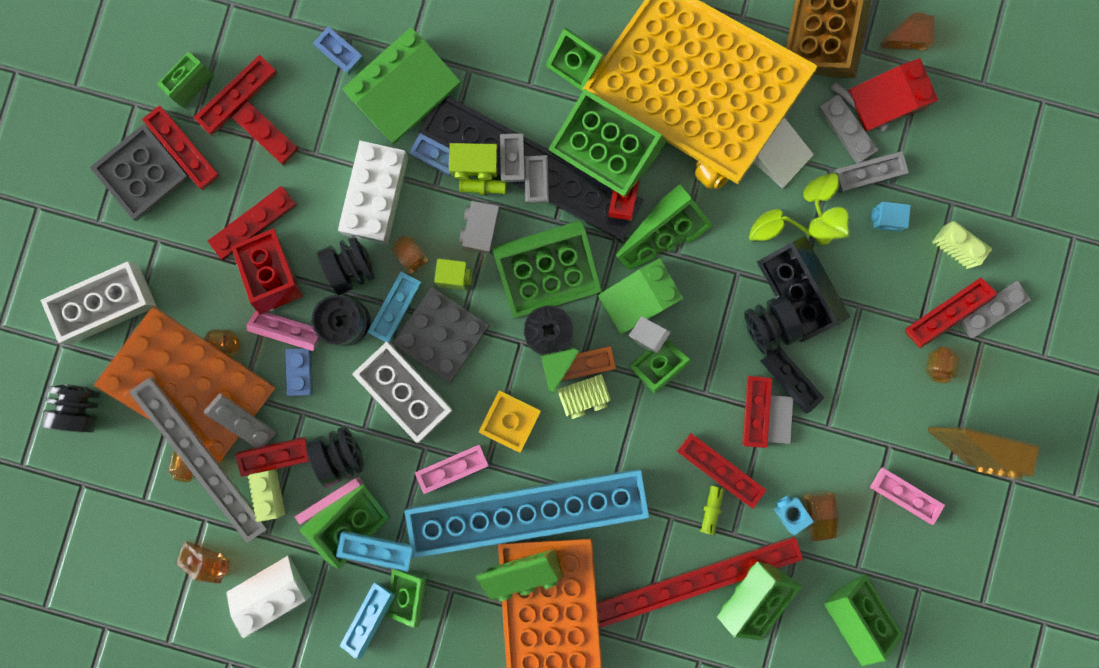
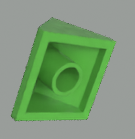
(574, 59)
(185, 79)
(556, 367)
(659, 368)
(409, 596)

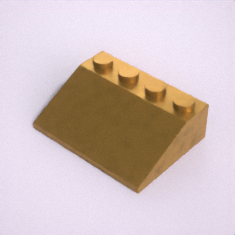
(829, 34)
(988, 452)

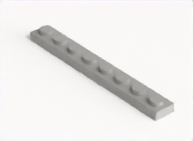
(197, 458)

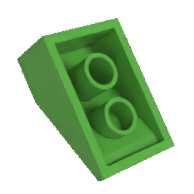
(640, 294)
(353, 513)

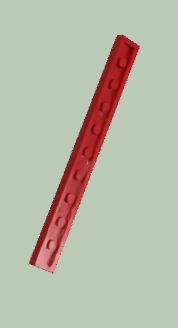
(695, 582)

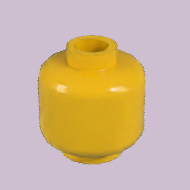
(709, 177)

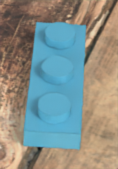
(394, 307)
(375, 551)
(367, 620)

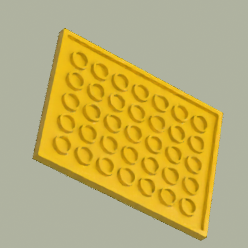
(701, 82)

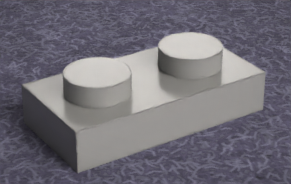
(512, 157)

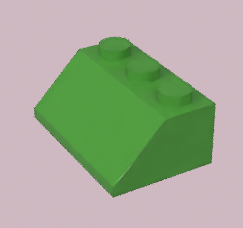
(521, 575)
(758, 602)
(864, 621)

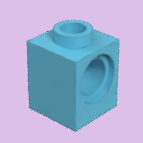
(891, 216)
(802, 518)

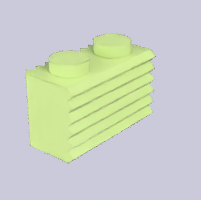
(962, 245)
(584, 395)
(266, 495)

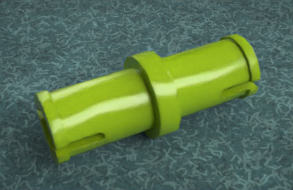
(483, 186)
(712, 510)

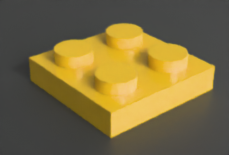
(509, 421)

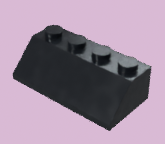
(803, 281)

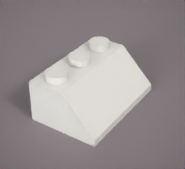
(266, 596)

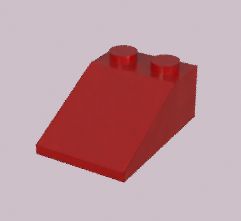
(893, 95)
(266, 272)

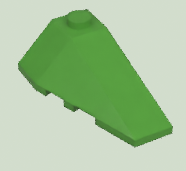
(667, 225)

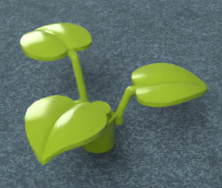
(824, 229)

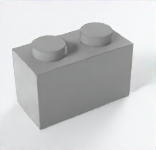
(480, 227)

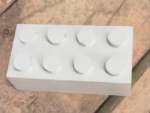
(373, 192)
(98, 303)
(403, 392)

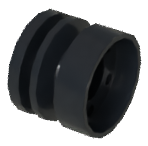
(344, 266)
(543, 317)
(775, 323)
(329, 325)
(70, 409)
(329, 459)

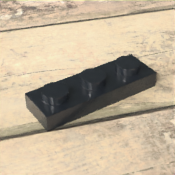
(792, 380)

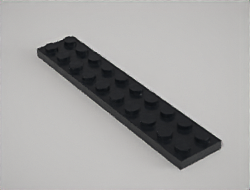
(567, 185)

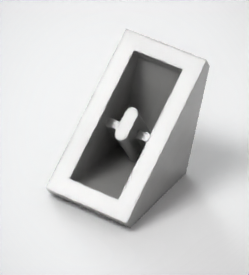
(649, 335)

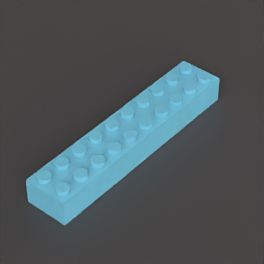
(526, 513)

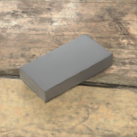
(536, 179)
(780, 419)

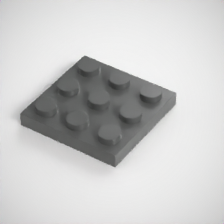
(139, 172)
(440, 334)

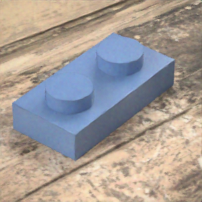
(338, 50)
(431, 153)
(298, 372)

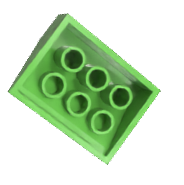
(401, 85)
(607, 143)
(547, 268)

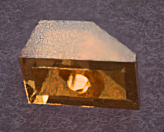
(912, 34)
(409, 254)
(824, 513)
(202, 563)

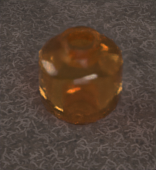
(224, 340)
(942, 365)
(179, 470)

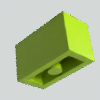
(473, 160)
(453, 274)

